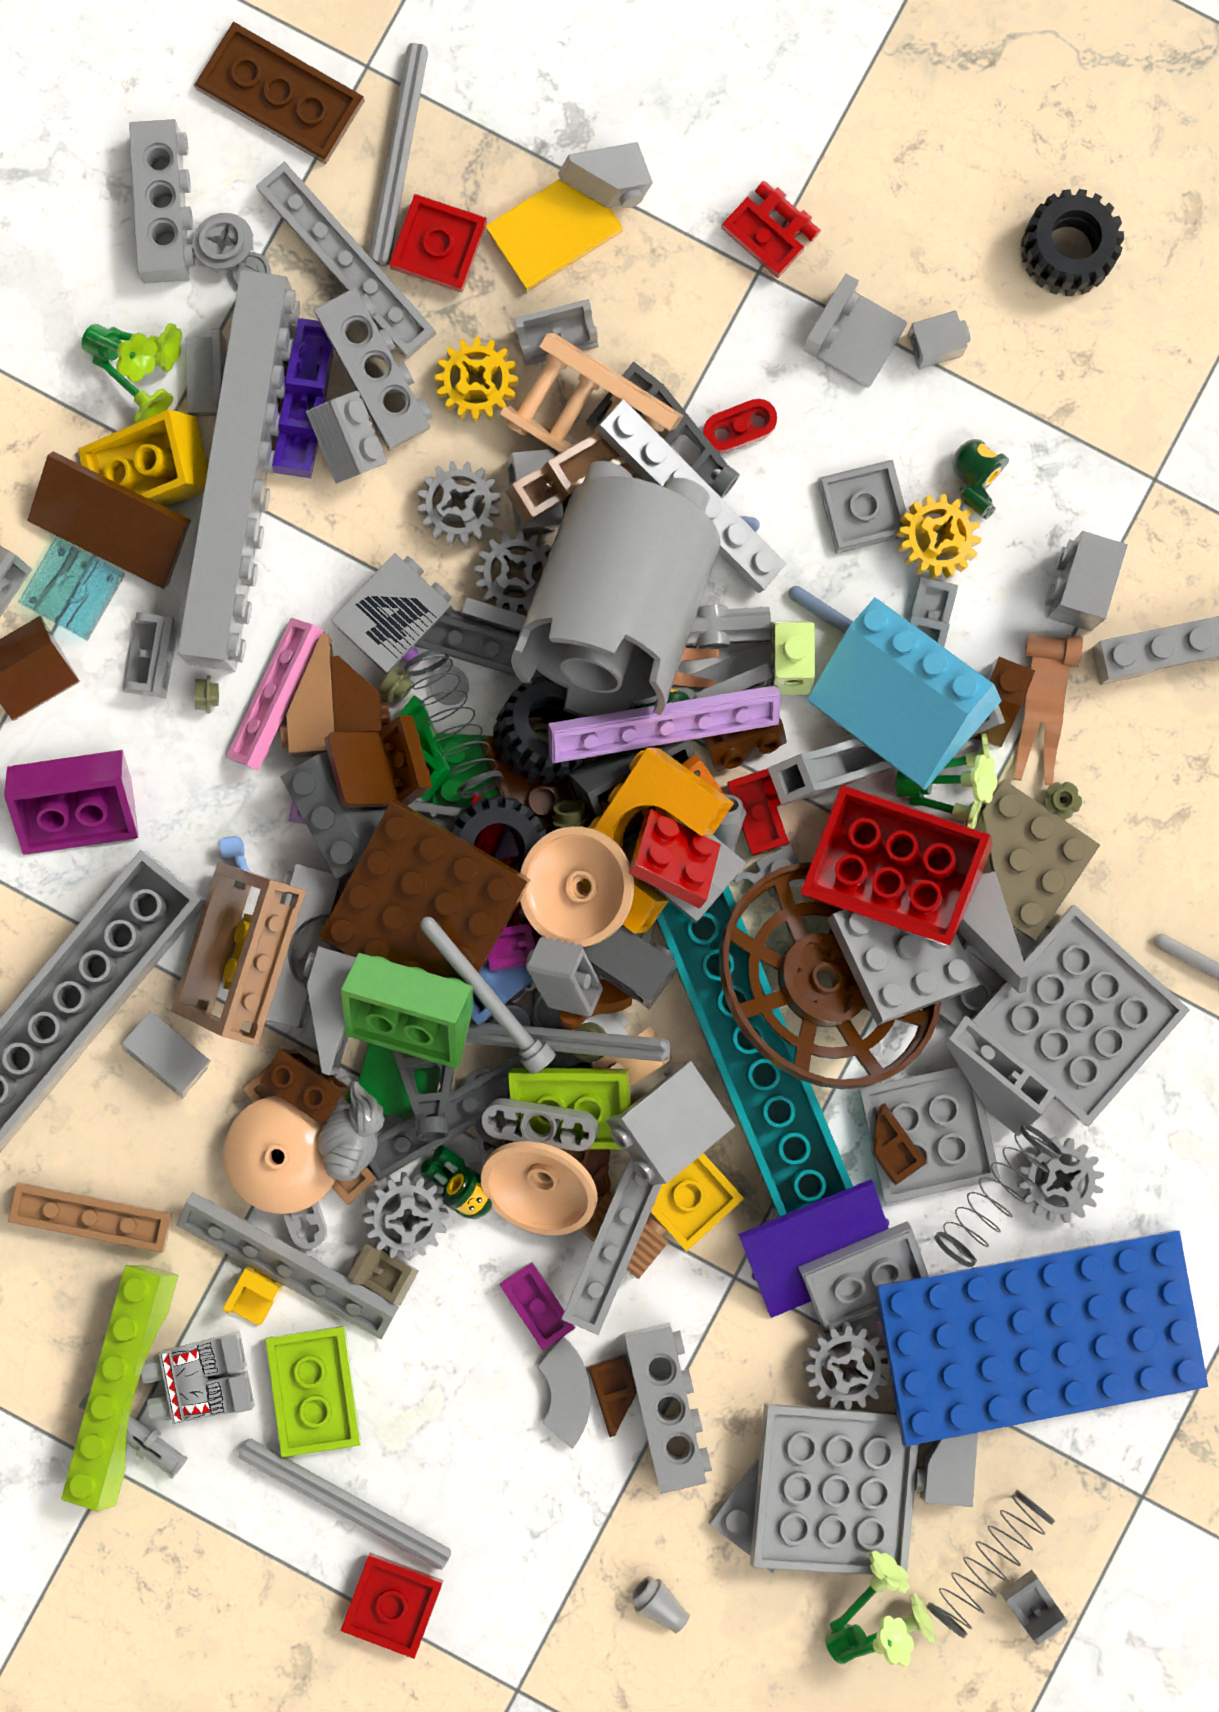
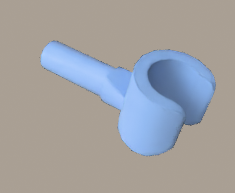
(234, 847)

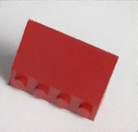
(897, 865)

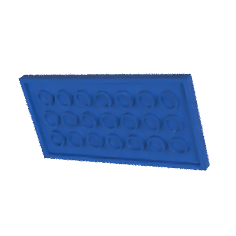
(1040, 1337)

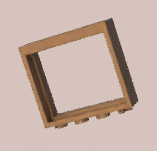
(259, 959)

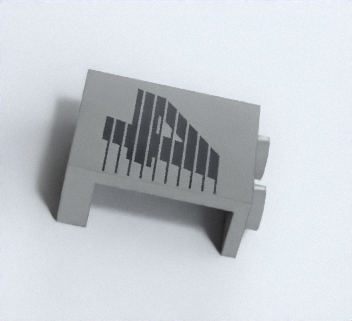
(392, 612)

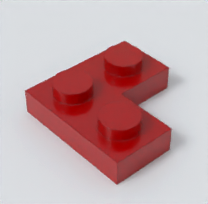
(762, 821)

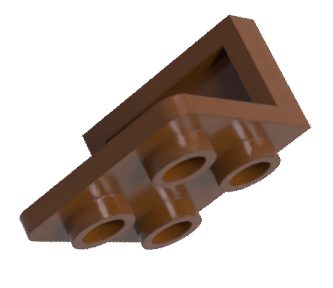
(379, 765)

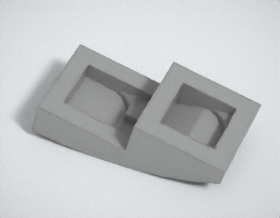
(933, 608)

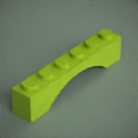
(101, 1444)

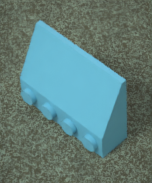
(902, 693)

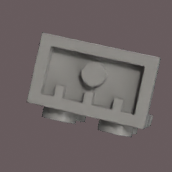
(854, 334)

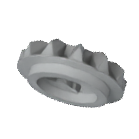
(214, 230)

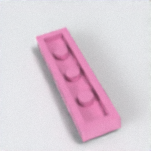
(274, 694)

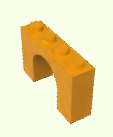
(663, 783)

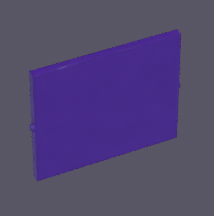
(805, 1235)

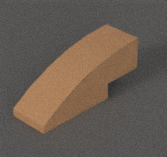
(558, 478)

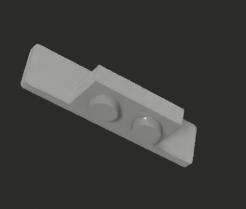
(738, 673)

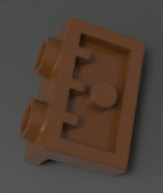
(734, 748)
(305, 1085)

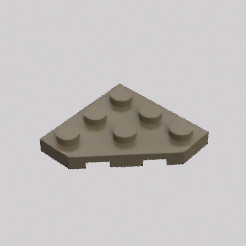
(1033, 857)

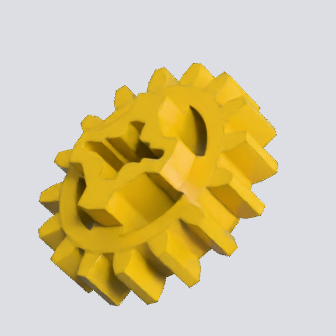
(465, 391)
(951, 540)

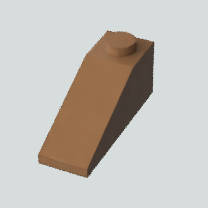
(311, 710)

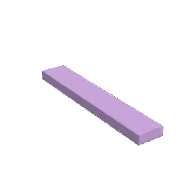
(677, 723)

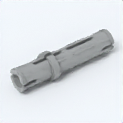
(150, 1445)

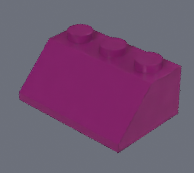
(71, 802)

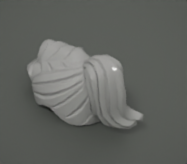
(350, 1136)

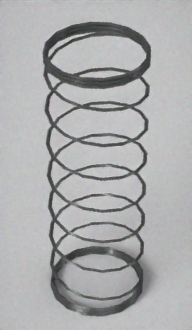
(483, 776)
(965, 1251)
(943, 1615)

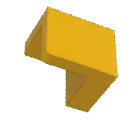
(253, 1296)

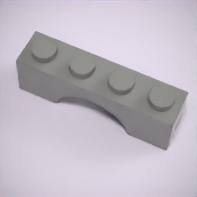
(1156, 650)
(321, 896)

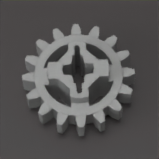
(471, 494)
(503, 585)
(1070, 1194)
(389, 1215)
(842, 1381)

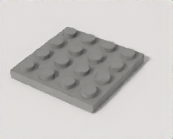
(1084, 1015)
(831, 1490)

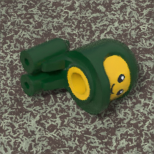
(978, 468)
(460, 1183)

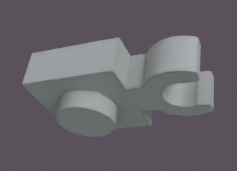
(769, 864)

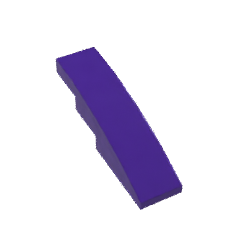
(304, 389)

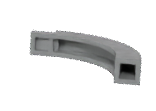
(837, 766)

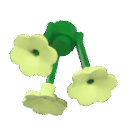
(980, 778)
(893, 1638)

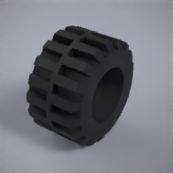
(1085, 215)
(517, 740)
(504, 811)

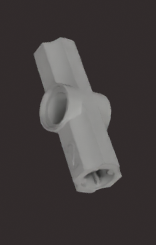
(719, 626)

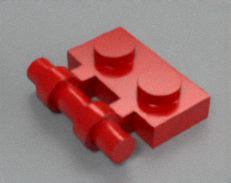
(763, 236)

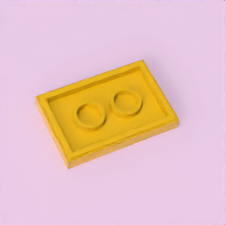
(551, 232)

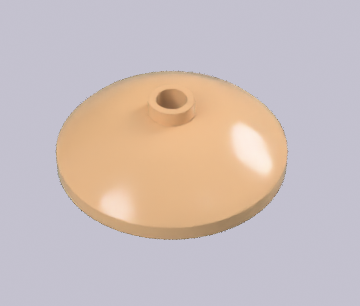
(555, 894)
(249, 1164)
(539, 1188)

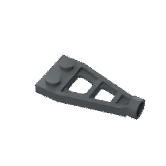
(709, 458)
(427, 1104)

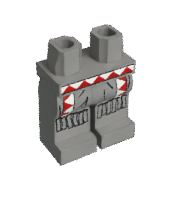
(187, 1384)

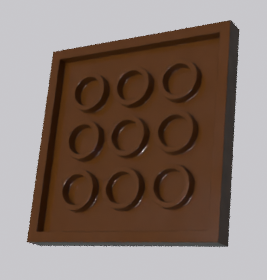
(417, 873)

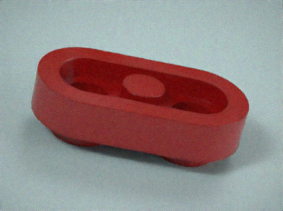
(738, 425)

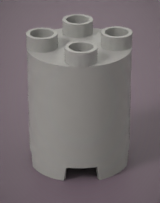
(619, 591)

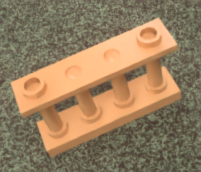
(591, 377)

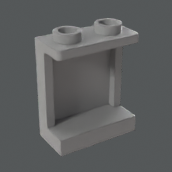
(670, 1125)

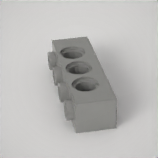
(149, 143)
(335, 319)
(671, 1470)

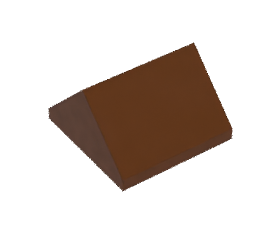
(32, 669)

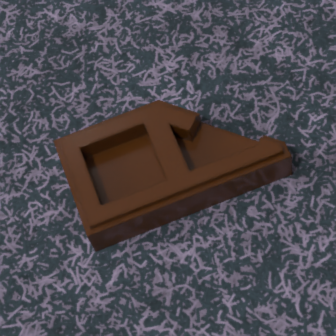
(894, 1148)
(613, 1389)

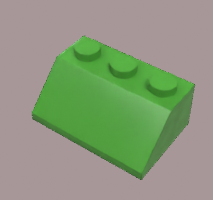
(407, 1009)

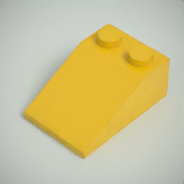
(153, 457)

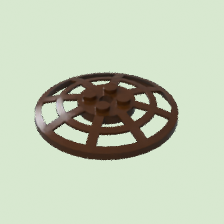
(804, 993)

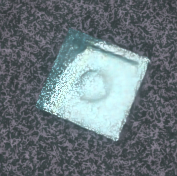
(71, 588)

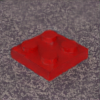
(438, 243)
(674, 858)
(392, 1605)

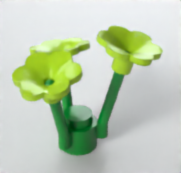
(135, 360)

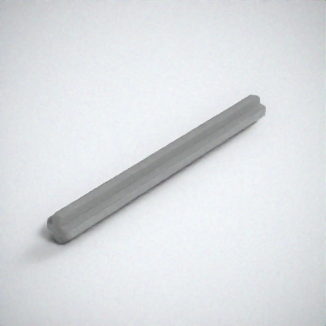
(398, 153)
(576, 1041)
(345, 1503)

